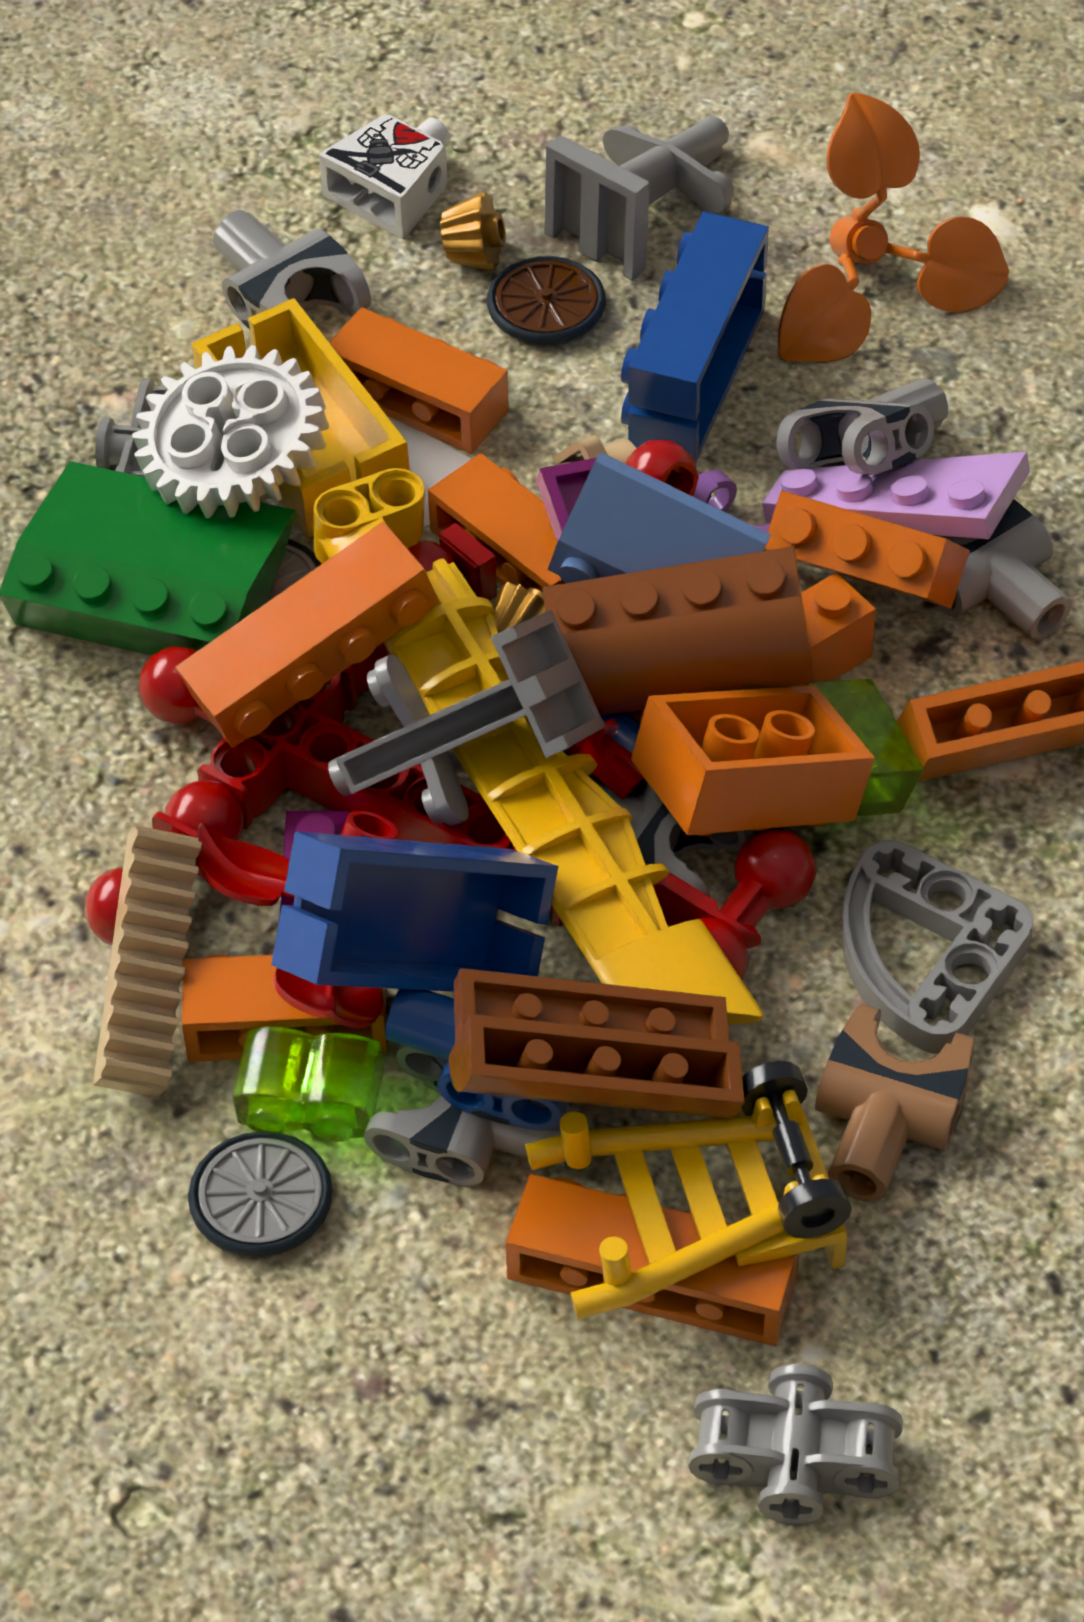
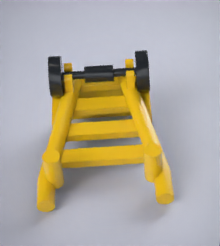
(803, 1220)

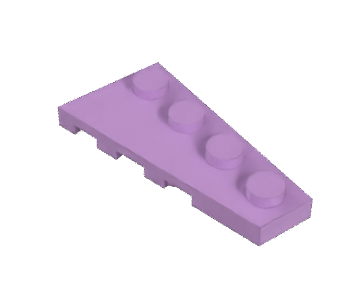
(929, 495)

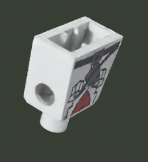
(388, 171)

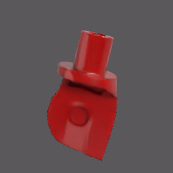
(613, 760)

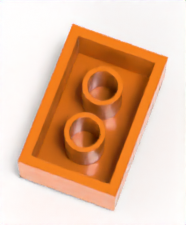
(751, 759)

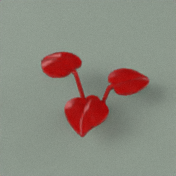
(259, 879)

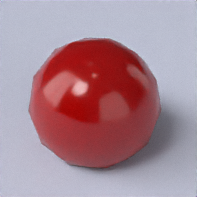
(667, 463)

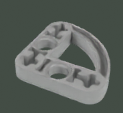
(966, 927)

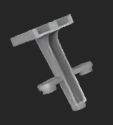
(611, 202)
(541, 685)

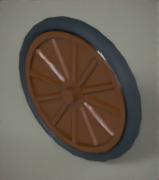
(546, 300)

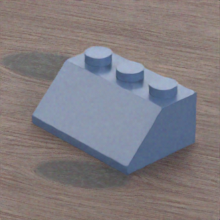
(642, 524)

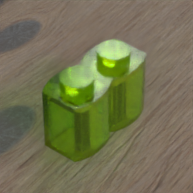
(308, 1082)

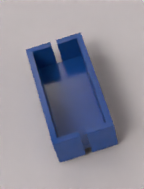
(696, 333)
(408, 911)

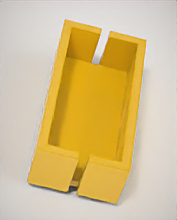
(359, 432)

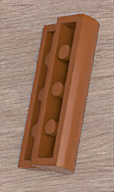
(687, 629)
(594, 1044)

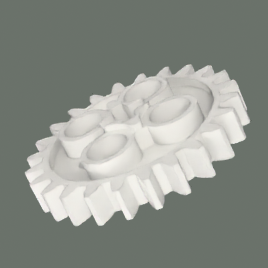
(230, 431)

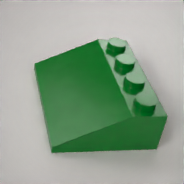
(138, 573)

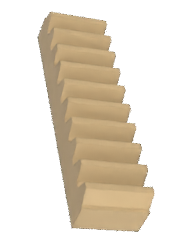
(147, 962)

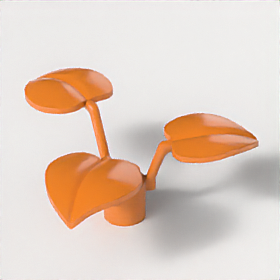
(961, 271)

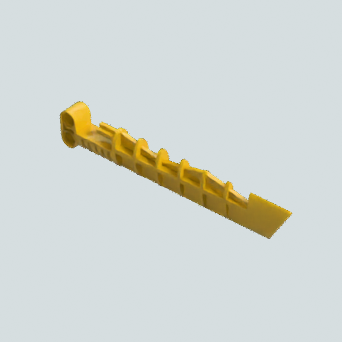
(540, 802)

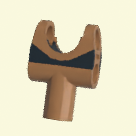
(888, 1102)

